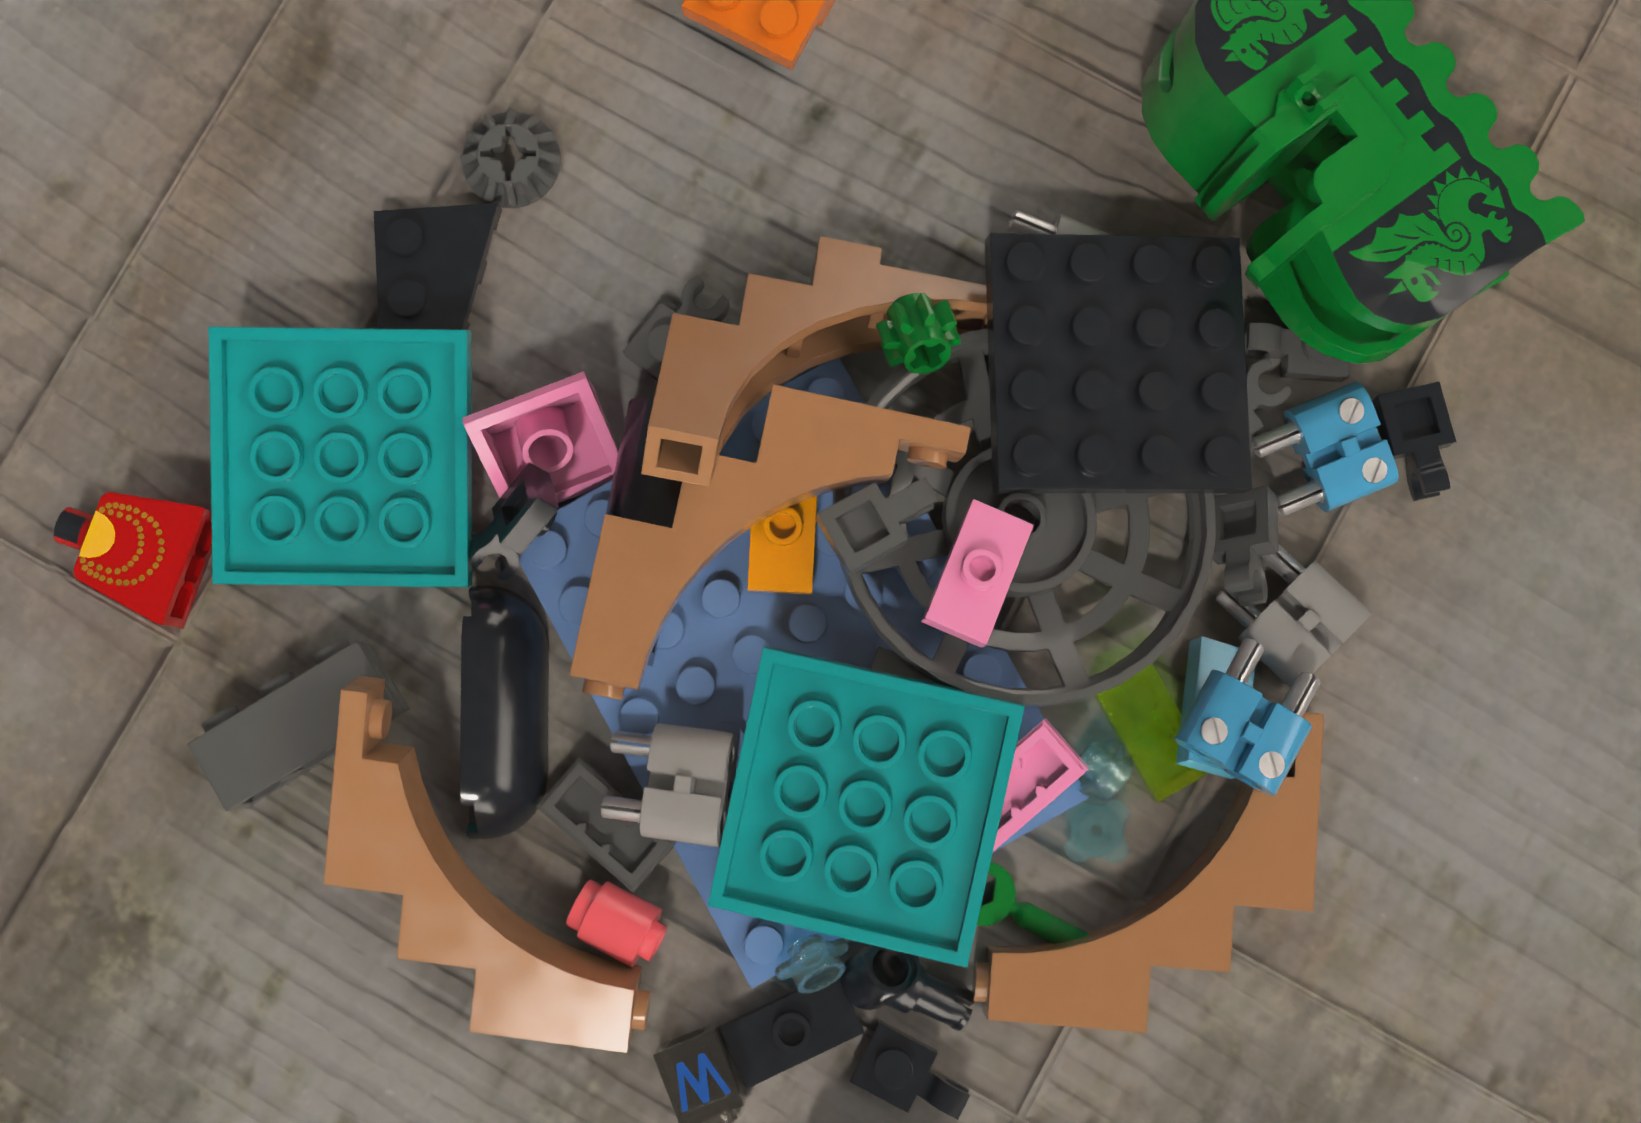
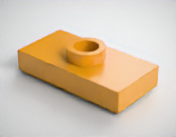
(784, 550)

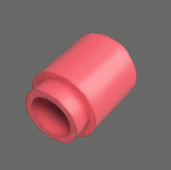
(617, 922)

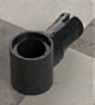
(906, 987)

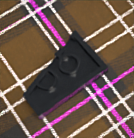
(431, 264)

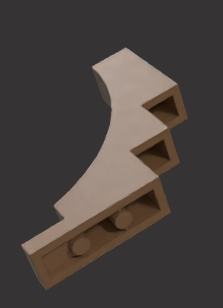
(805, 450)
(393, 843)
(1102, 981)

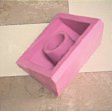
(552, 428)

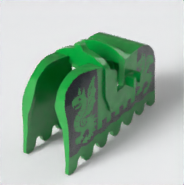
(1381, 168)

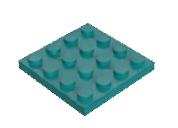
(340, 456)
(866, 805)

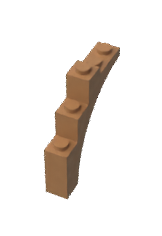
(723, 369)

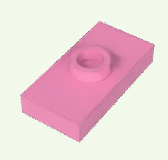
(977, 573)
(1039, 773)

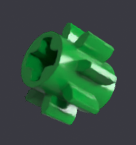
(918, 333)

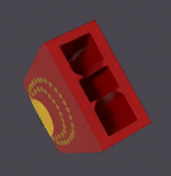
(141, 553)

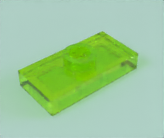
(1147, 723)

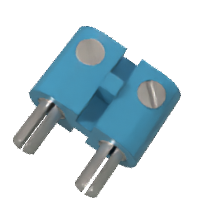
(1337, 446)
(1242, 729)

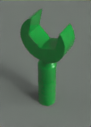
(1024, 914)

